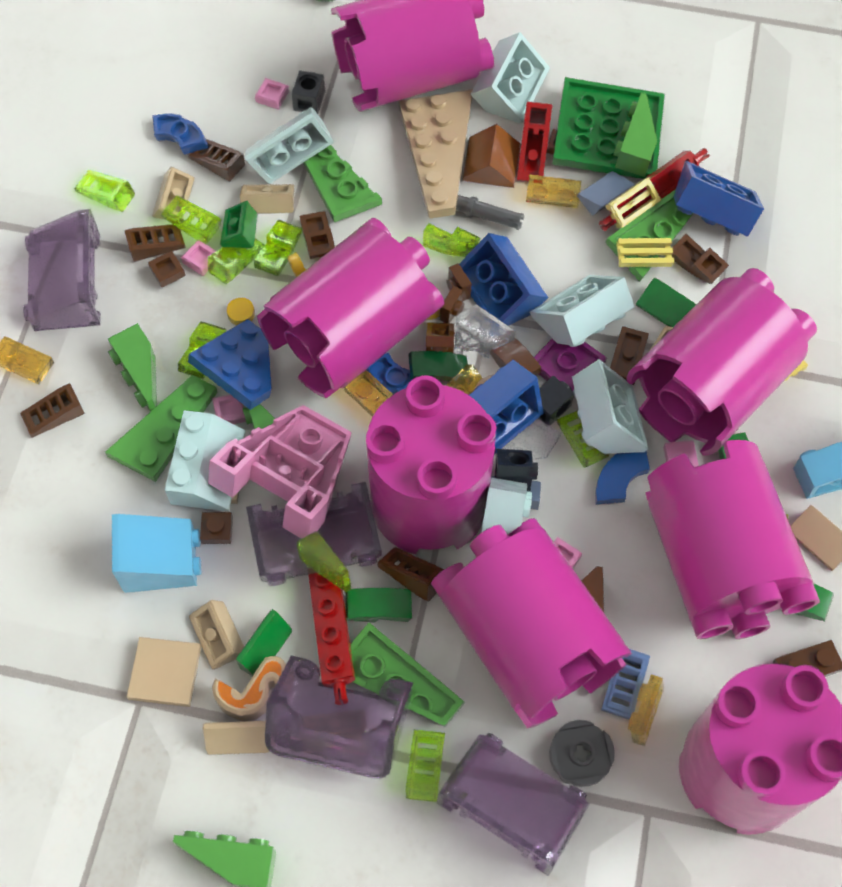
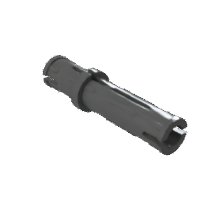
(473, 207)

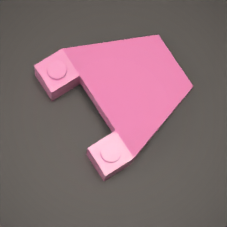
(293, 459)

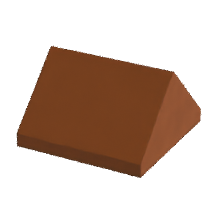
(492, 157)

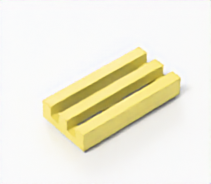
(617, 213)
(642, 248)

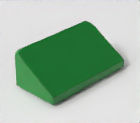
(239, 226)
(664, 303)
(264, 642)

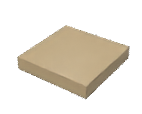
(164, 671)

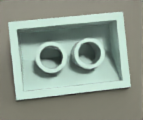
(512, 80)
(289, 146)
(584, 309)
(608, 410)
(197, 443)
(506, 504)

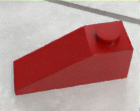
(534, 140)

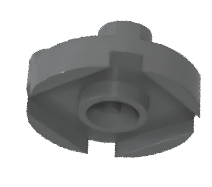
(573, 770)

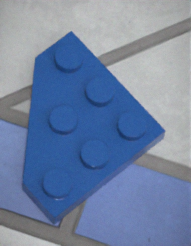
(237, 363)

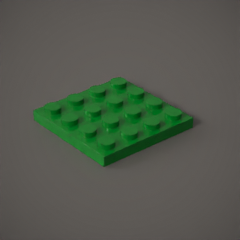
(593, 123)

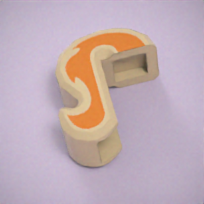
(254, 698)

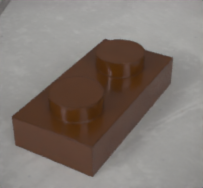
(628, 350)
(820, 656)

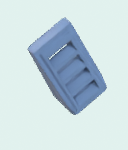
(638, 659)

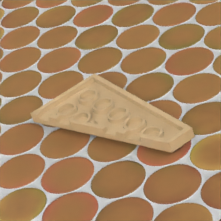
(437, 141)

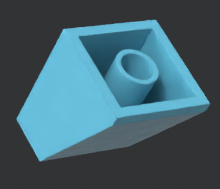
(154, 552)

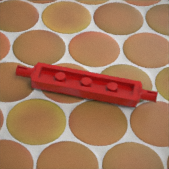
(664, 181)
(331, 636)

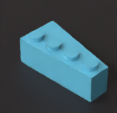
(820, 470)

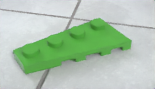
(339, 185)
(659, 221)
(152, 441)
(380, 659)

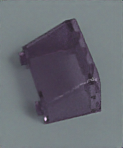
(63, 273)
(347, 530)
(346, 737)
(514, 801)

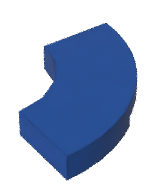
(179, 130)
(390, 374)
(618, 474)

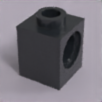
(308, 91)
(555, 399)
(516, 466)

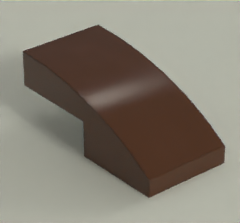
(317, 234)
(702, 264)
(515, 351)

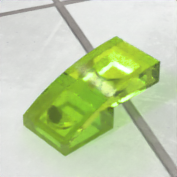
(455, 244)
(279, 245)
(202, 334)

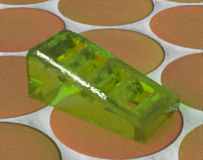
(117, 199)
(213, 222)
(225, 269)
(585, 457)
(321, 558)
(419, 785)

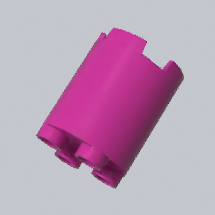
(409, 47)
(351, 306)
(722, 361)
(430, 466)
(729, 542)
(530, 620)
(764, 748)

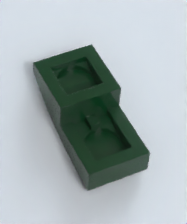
(436, 364)

